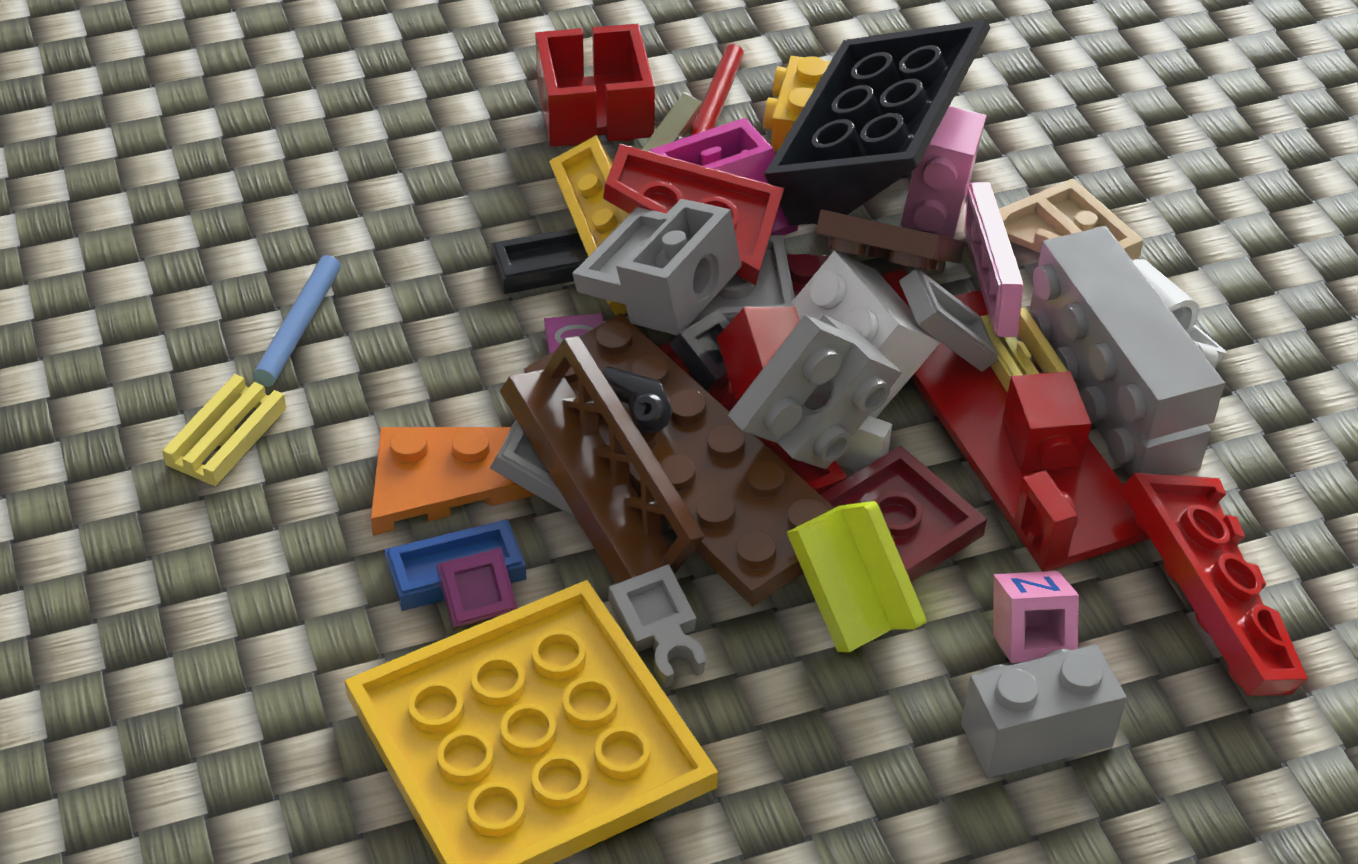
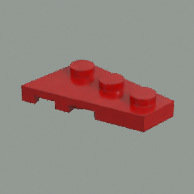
(660, 181)

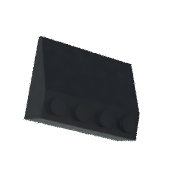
(871, 117)

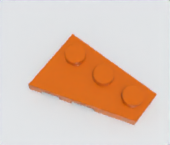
(437, 470)

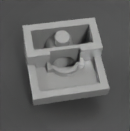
(664, 264)
(792, 390)

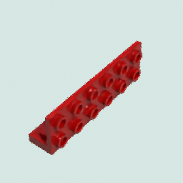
(1054, 512)

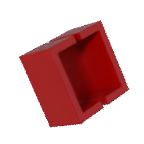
(611, 102)

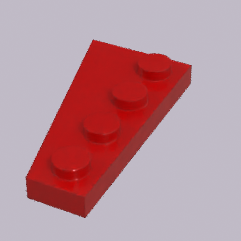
(1223, 589)

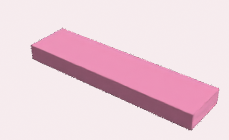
(993, 260)

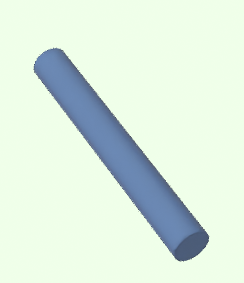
(296, 321)

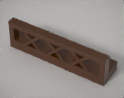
(597, 476)

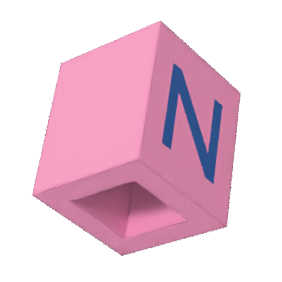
(1034, 614)

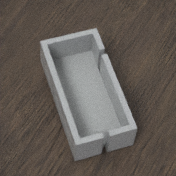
(1127, 354)

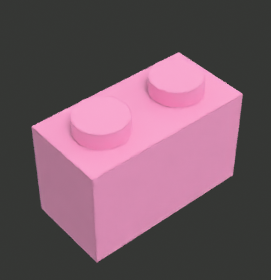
(943, 175)

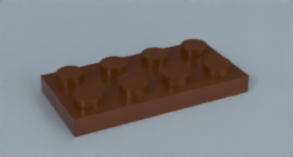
(889, 241)

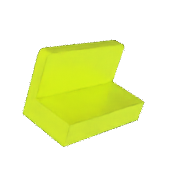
(856, 575)

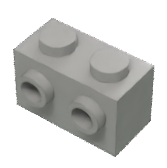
(1042, 710)

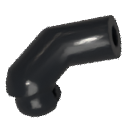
(644, 396)

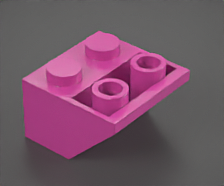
(730, 149)

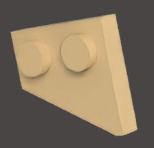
(1062, 212)

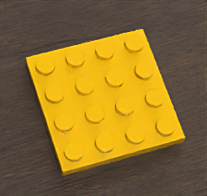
(530, 734)

